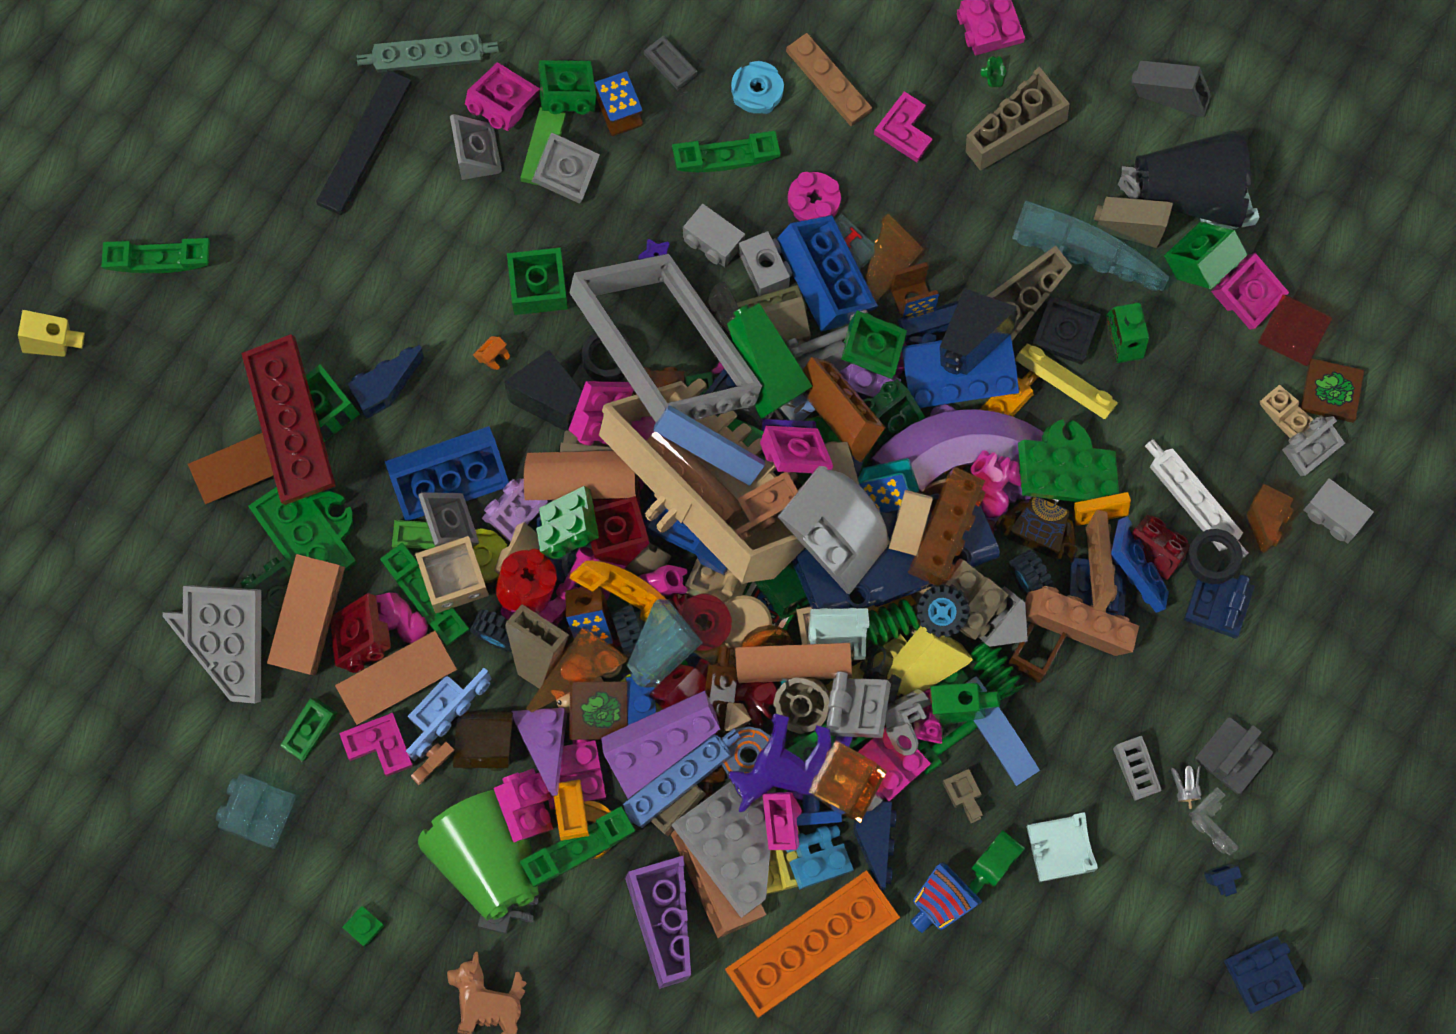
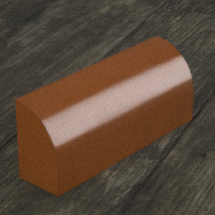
(841, 407)
(232, 468)

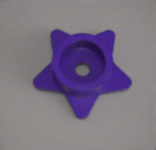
(652, 248)

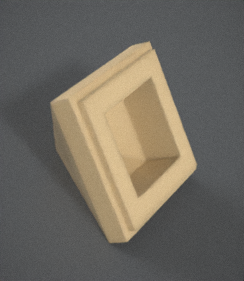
(736, 716)

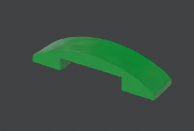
(726, 155)
(156, 258)
(408, 576)
(570, 853)

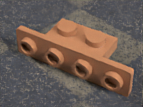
(765, 504)

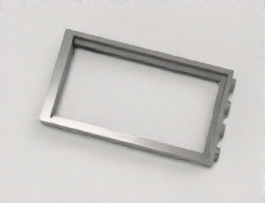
(648, 271)

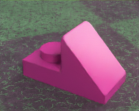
(781, 820)

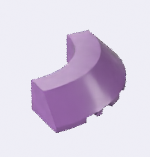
(955, 440)

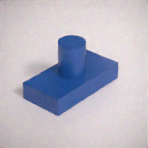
(638, 702)
(812, 814)

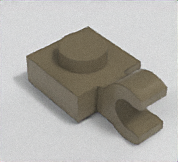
(963, 791)

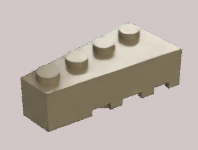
(1018, 120)
(1032, 285)

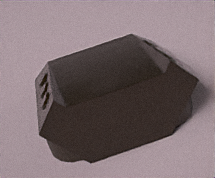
(483, 740)

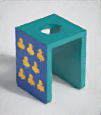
(887, 483)

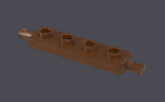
(720, 690)

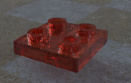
(1295, 329)

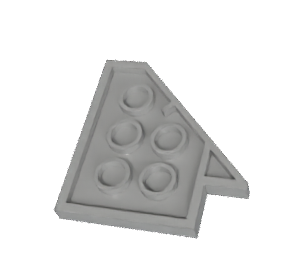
(224, 635)
(730, 846)

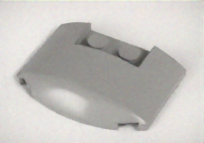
(837, 525)

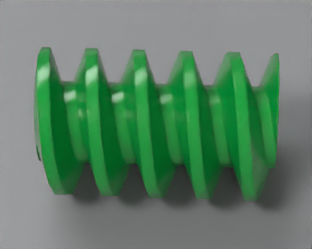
(891, 621)
(994, 670)

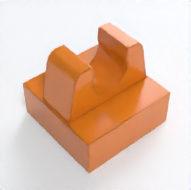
(489, 350)

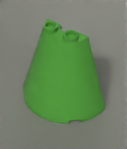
(479, 856)

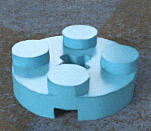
(760, 101)

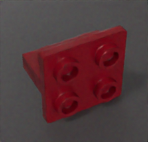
(1161, 545)

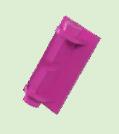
(928, 728)

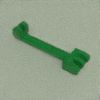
(933, 752)

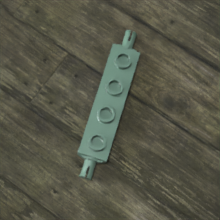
(427, 53)

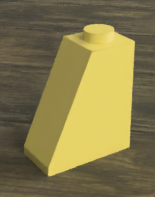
(927, 661)

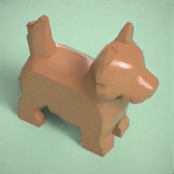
(483, 1005)

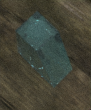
(661, 645)

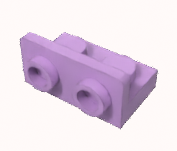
(511, 509)

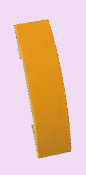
(619, 582)

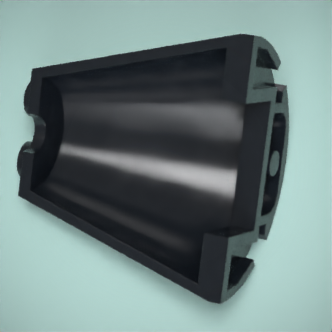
(1200, 177)

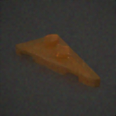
(893, 252)

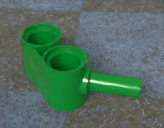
(995, 861)

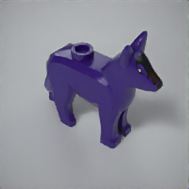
(782, 768)

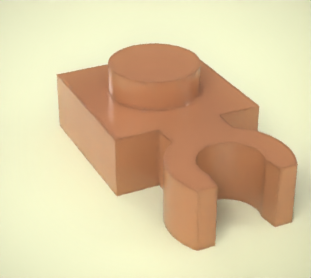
(436, 756)

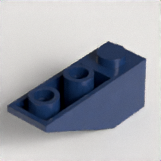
(381, 386)
(875, 841)

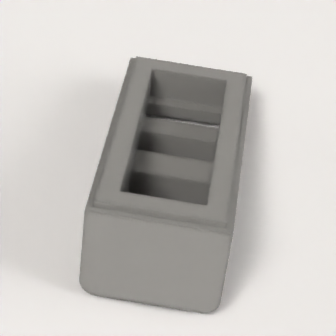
(1146, 765)

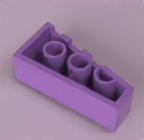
(658, 741)
(662, 916)

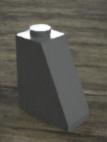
(1173, 86)

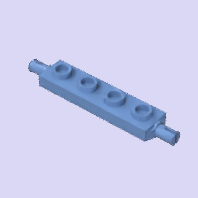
(679, 778)

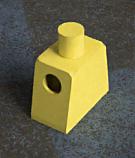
(47, 334)

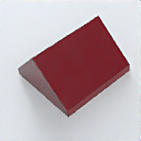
(619, 531)

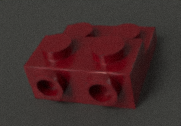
(359, 634)

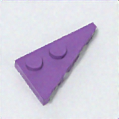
(544, 737)

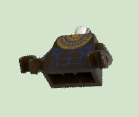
(1041, 527)

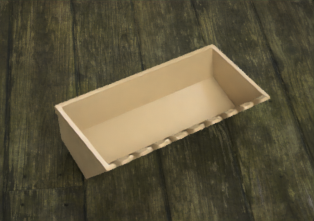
(749, 560)

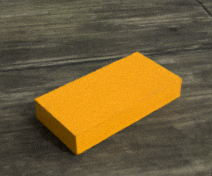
(1114, 505)
(571, 810)

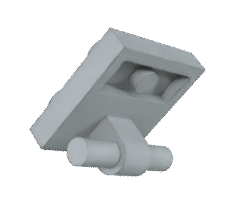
(858, 707)

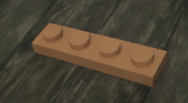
(829, 79)
(1100, 561)

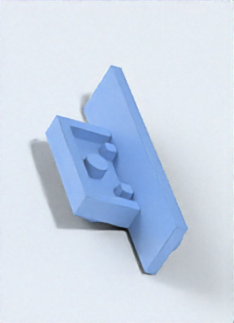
(441, 708)

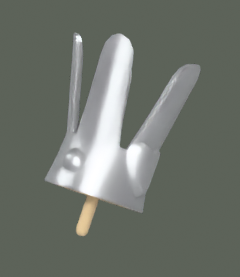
(1191, 791)

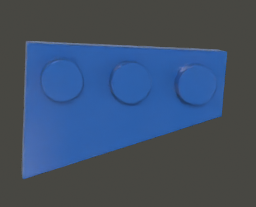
(1131, 557)

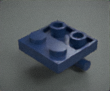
(1081, 586)
(1220, 605)
(1264, 974)

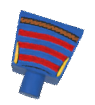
(943, 899)

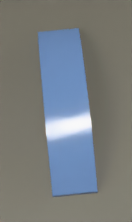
(1005, 743)

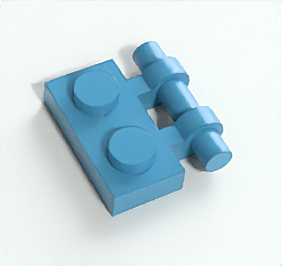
(821, 865)

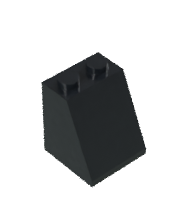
(975, 331)
(545, 391)

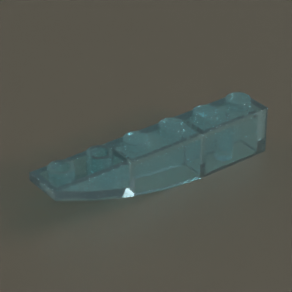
(1085, 245)

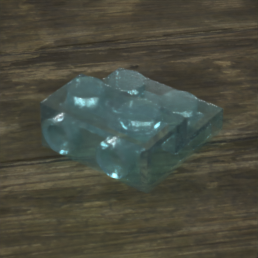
(255, 811)

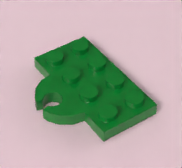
(1066, 467)
(307, 526)

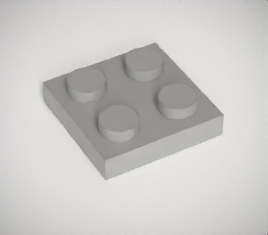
(565, 168)

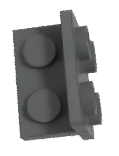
(1234, 755)

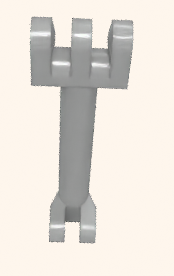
(822, 341)

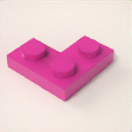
(898, 128)
(379, 736)

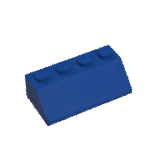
(825, 271)
(935, 386)
(458, 465)

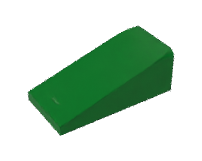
(308, 728)

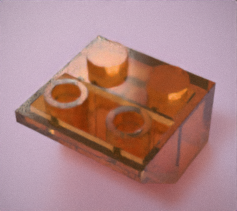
(847, 781)

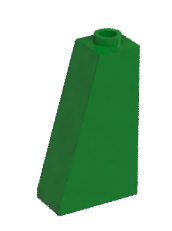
(767, 358)

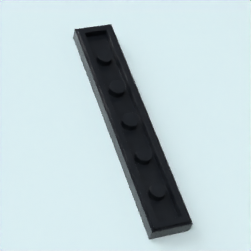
(364, 142)

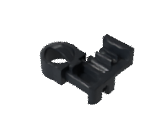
(882, 670)

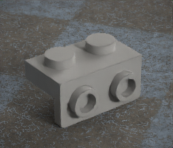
(1314, 445)

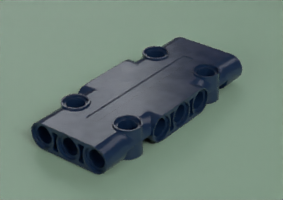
(889, 575)

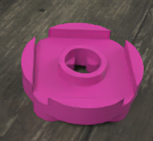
(810, 183)

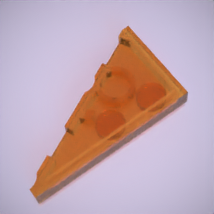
(582, 662)

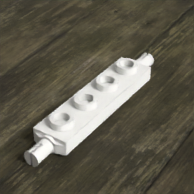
(1191, 493)

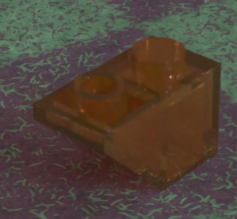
(1267, 514)

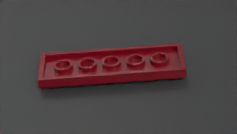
(288, 419)

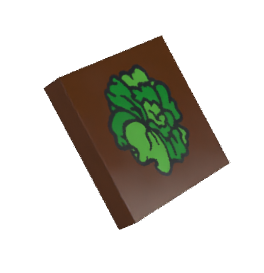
(1332, 390)
(597, 709)

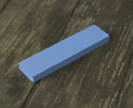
(709, 445)

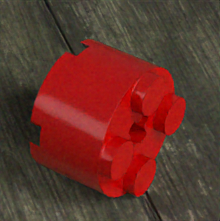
(526, 579)

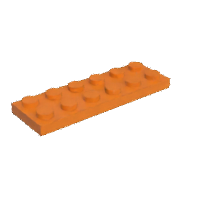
(812, 944)

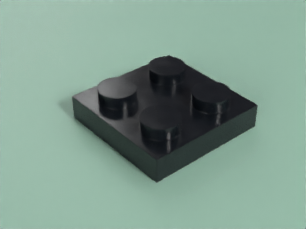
(1066, 330)

